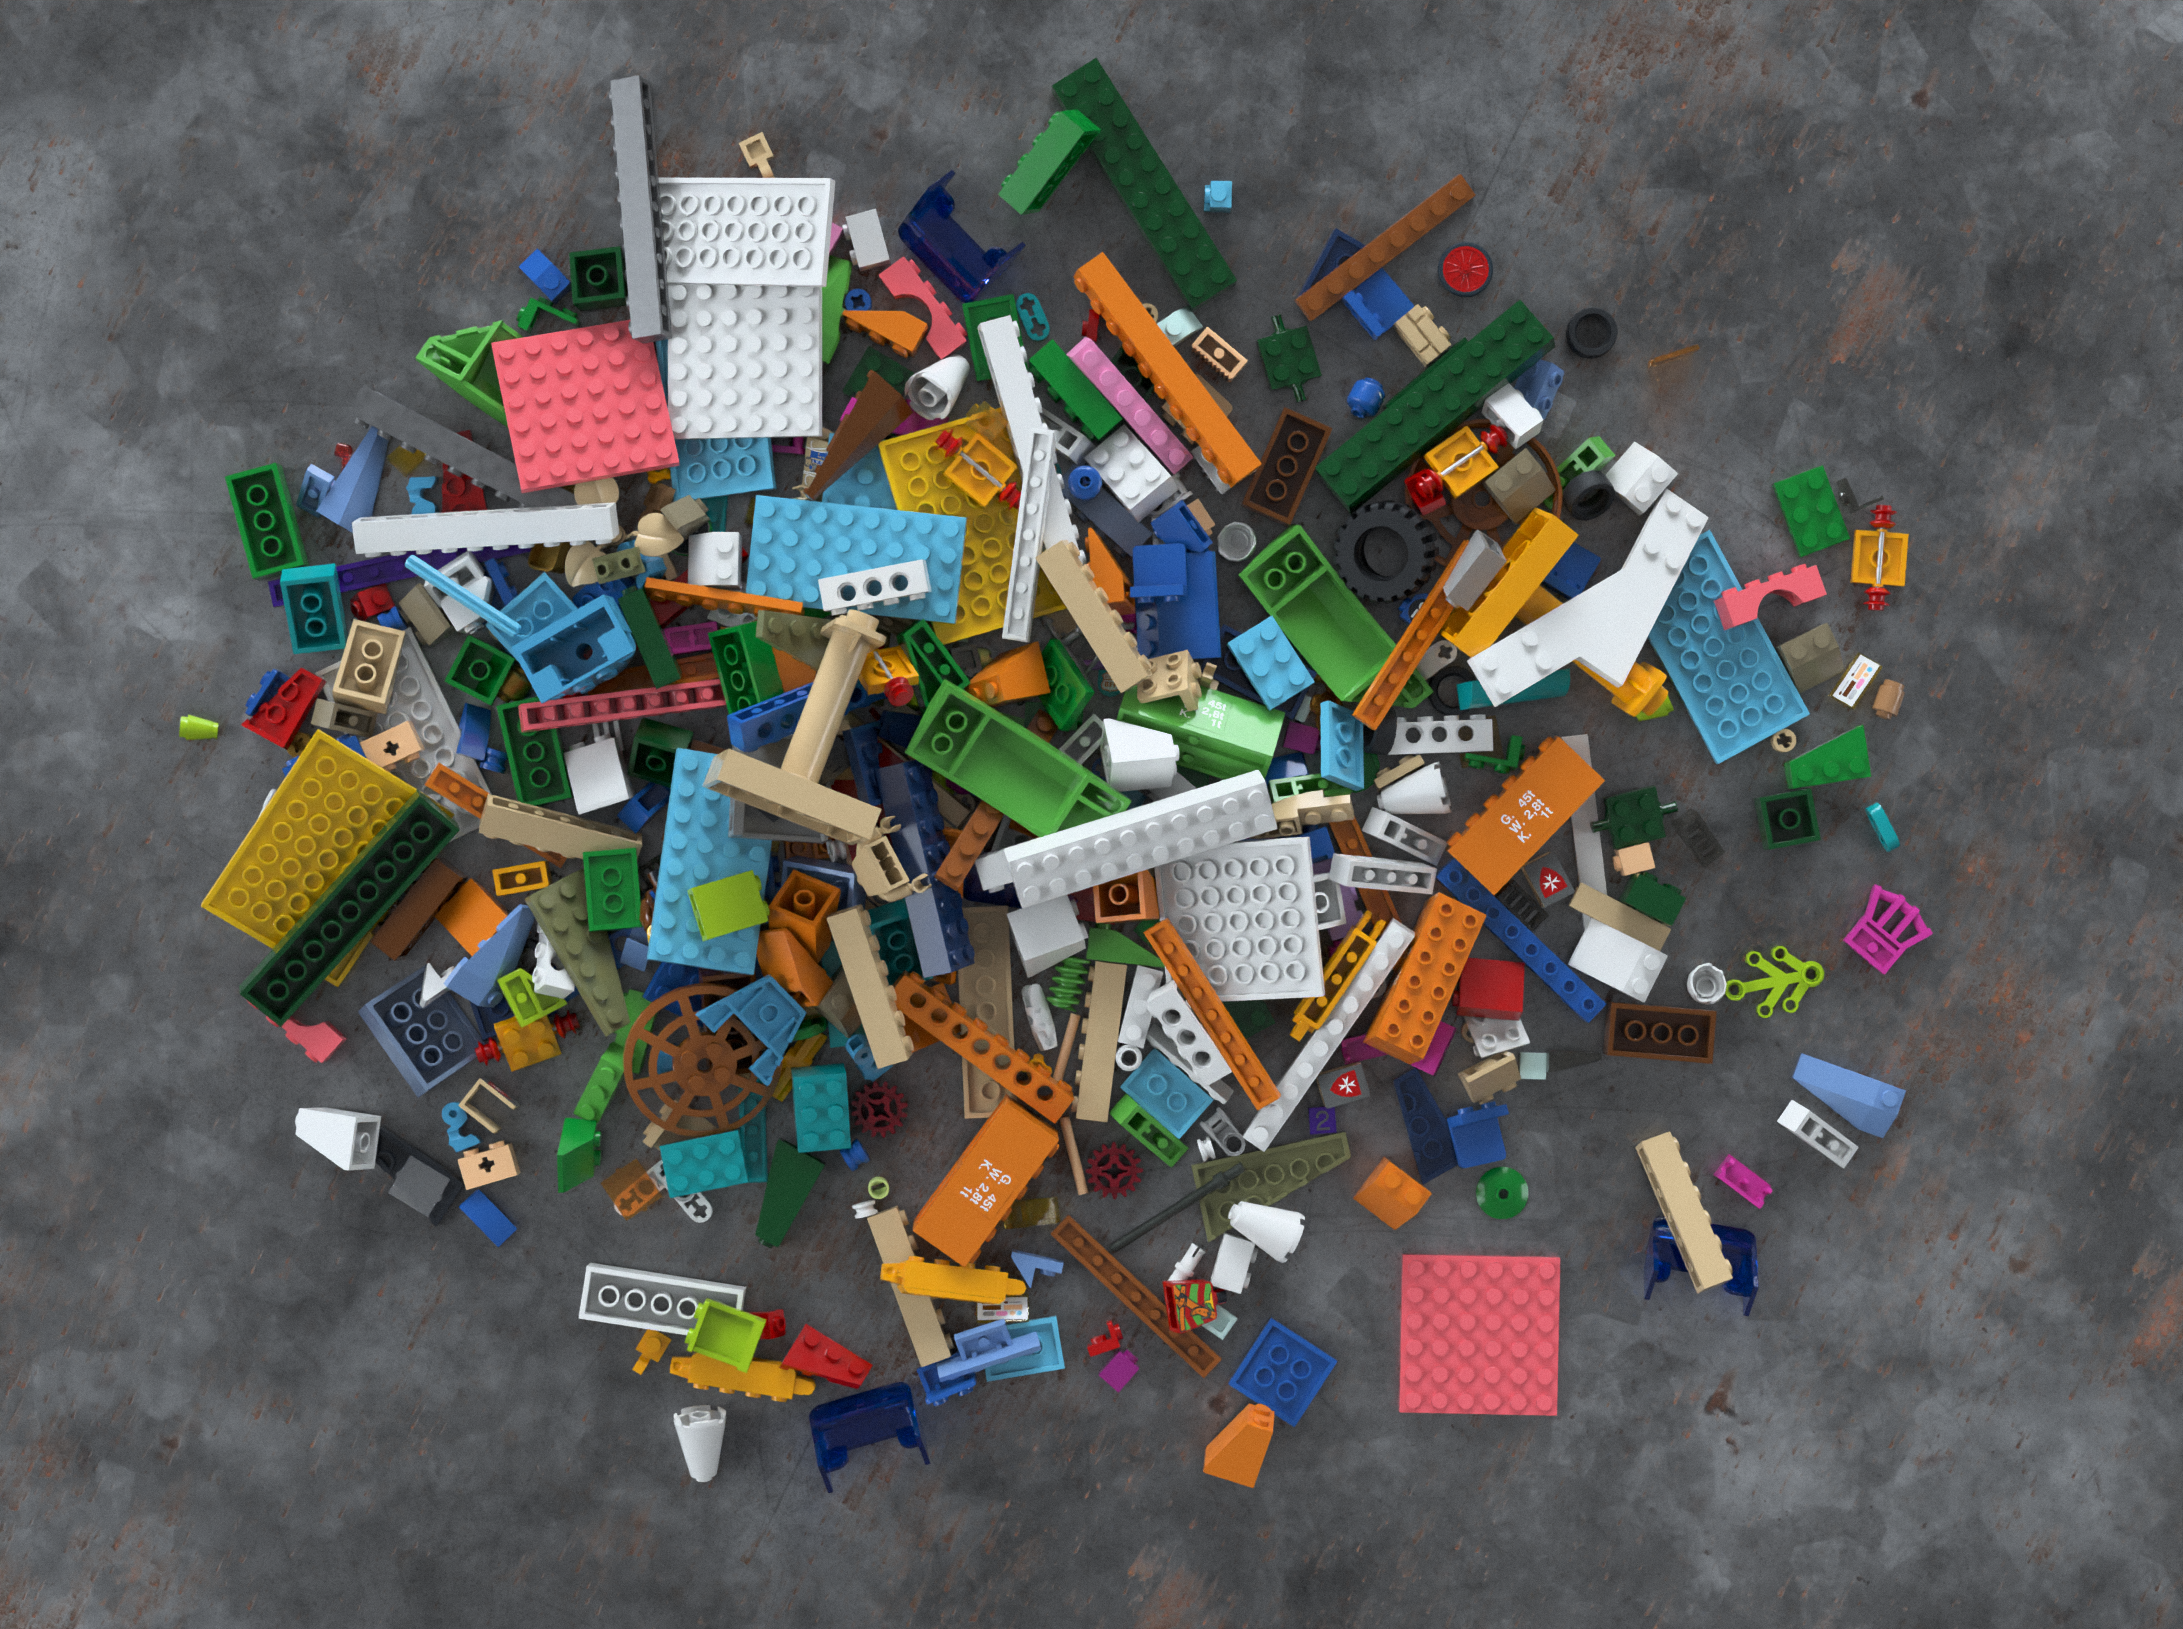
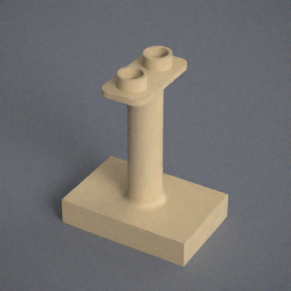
(794, 788)

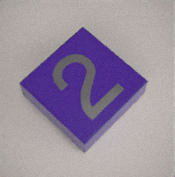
(1322, 1120)

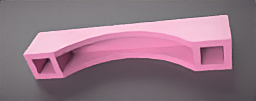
(1130, 405)

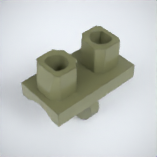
(618, 565)

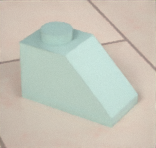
(1180, 325)

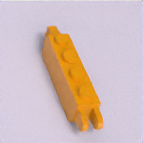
(1337, 976)
(951, 1282)
(762, 1377)

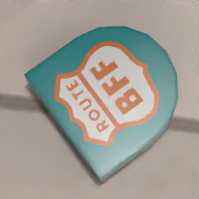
(1106, 684)

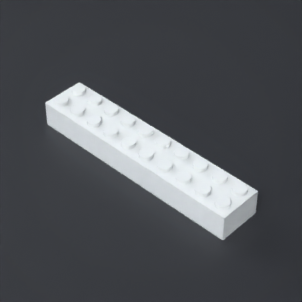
(1140, 838)

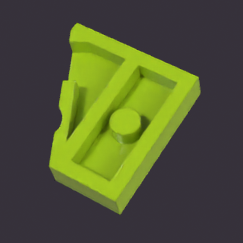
(522, 999)

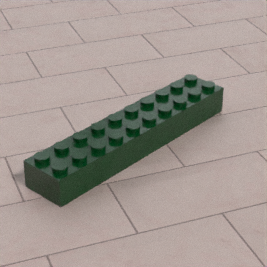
(1146, 187)
(1435, 406)
(349, 908)

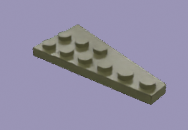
(799, 637)
(584, 954)
(1267, 1176)

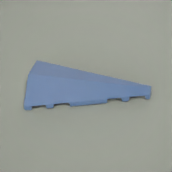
(358, 483)

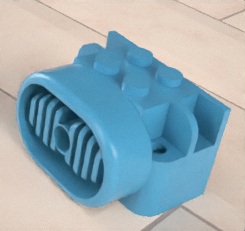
(555, 654)

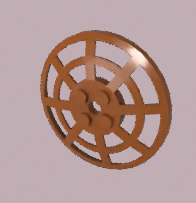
(1465, 507)
(685, 1061)

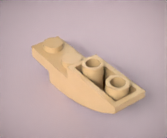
(1308, 809)

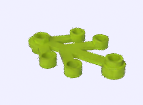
(1779, 981)

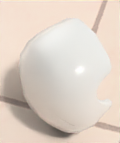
(1237, 542)
(1706, 984)

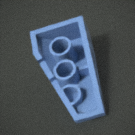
(497, 957)
(1857, 1098)

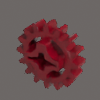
(865, 1099)
(1127, 1170)

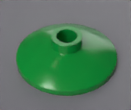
(1489, 1187)

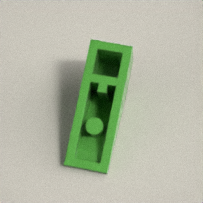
(1589, 456)
(1287, 787)
(1113, 946)
(1148, 1130)

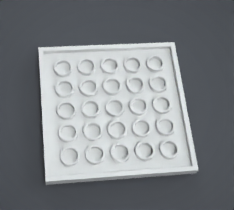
(745, 361)
(1248, 917)

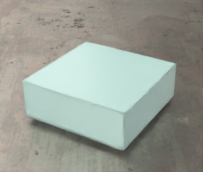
(1303, 710)
(1532, 1065)
(1222, 1323)

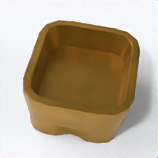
(549, 558)

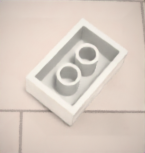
(1131, 473)

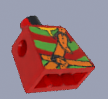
(1191, 1303)

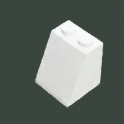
(1137, 756)
(598, 774)
(1328, 902)
(1047, 933)
(340, 1135)

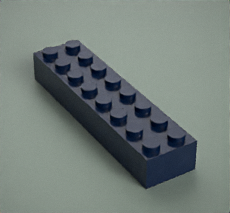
(921, 849)

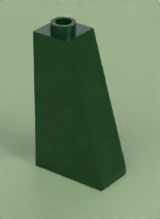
(649, 636)
(786, 1190)

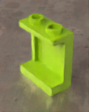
(728, 905)
(725, 1334)

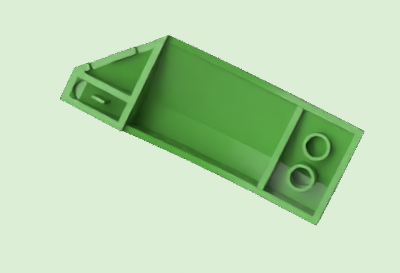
(468, 364)
(1324, 618)
(1009, 765)

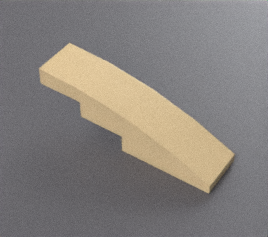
(1619, 916)

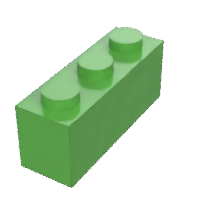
(635, 1006)
(602, 1084)

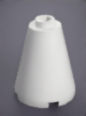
(937, 387)
(1417, 793)
(1268, 1227)
(701, 1439)

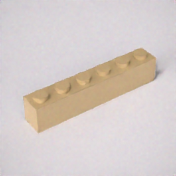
(1094, 616)
(551, 829)
(870, 986)
(1100, 1042)
(1684, 1212)
(919, 1312)

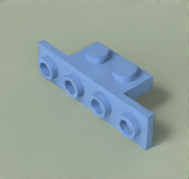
(986, 1347)

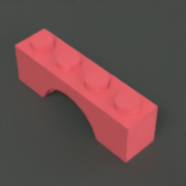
(903, 282)
(1742, 606)
(319, 1039)

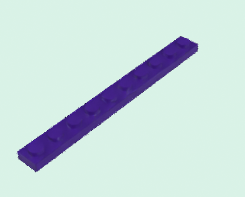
(393, 569)

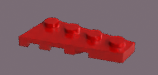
(459, 492)

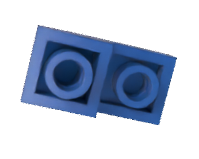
(475, 732)
(1287, 766)
(488, 1217)

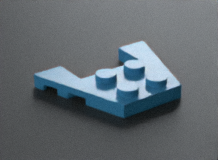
(767, 1013)

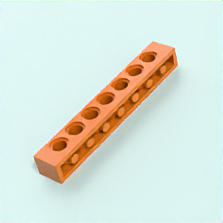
(1050, 1106)

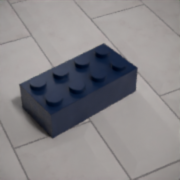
(1233, 677)

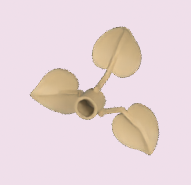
(654, 534)

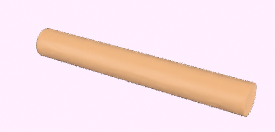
(1066, 1047)
(1073, 1155)

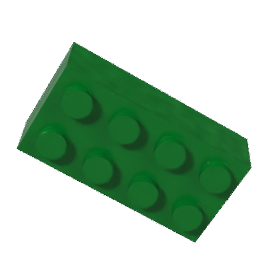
(1048, 161)
(1075, 392)
(266, 521)
(744, 666)
(534, 759)

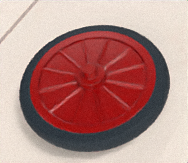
(1465, 269)

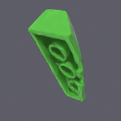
(832, 301)

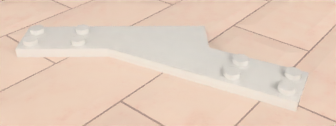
(1606, 622)

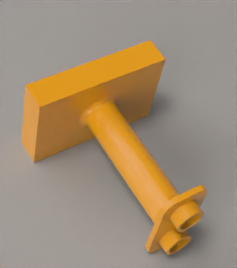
(1518, 593)

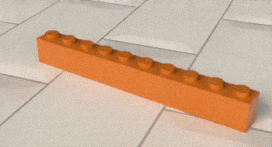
(1166, 370)

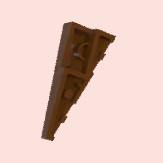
(872, 419)

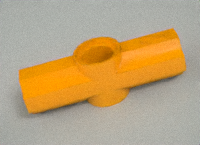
(797, 1056)

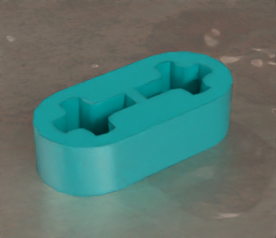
(1038, 315)
(1882, 827)

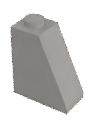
(1474, 571)

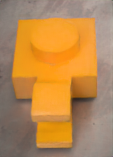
(652, 1347)

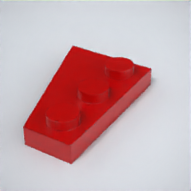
(287, 710)
(825, 1358)

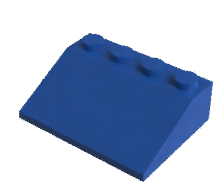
(1184, 624)

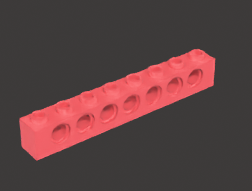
(621, 705)

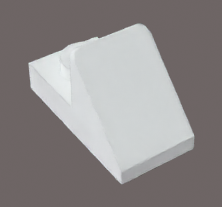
(433, 985)

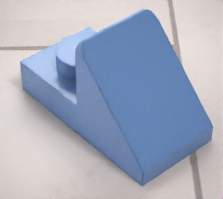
(314, 489)
(636, 950)
(1027, 1263)

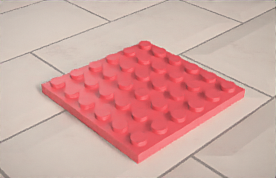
(583, 406)
(1479, 1334)

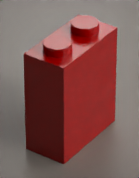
(1490, 989)

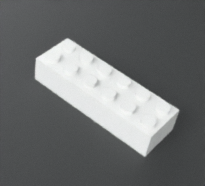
(650, 1298)

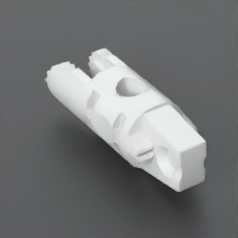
(1039, 1017)

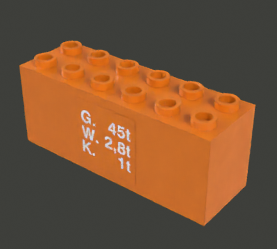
(1524, 814)
(1424, 979)
(986, 1181)

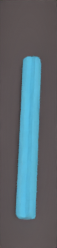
(463, 596)

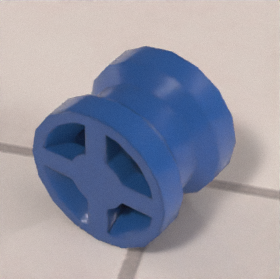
(861, 304)
(392, 619)
(494, 760)
(855, 1155)

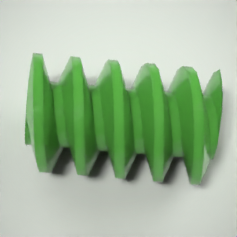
(1068, 982)

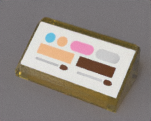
(1855, 681)
(1012, 1309)

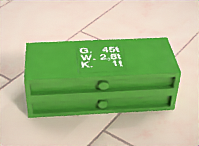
(1219, 738)

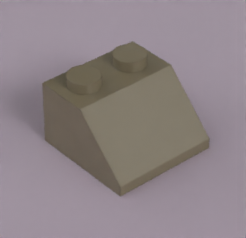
(1519, 486)
(426, 616)
(1811, 657)
(839, 1005)

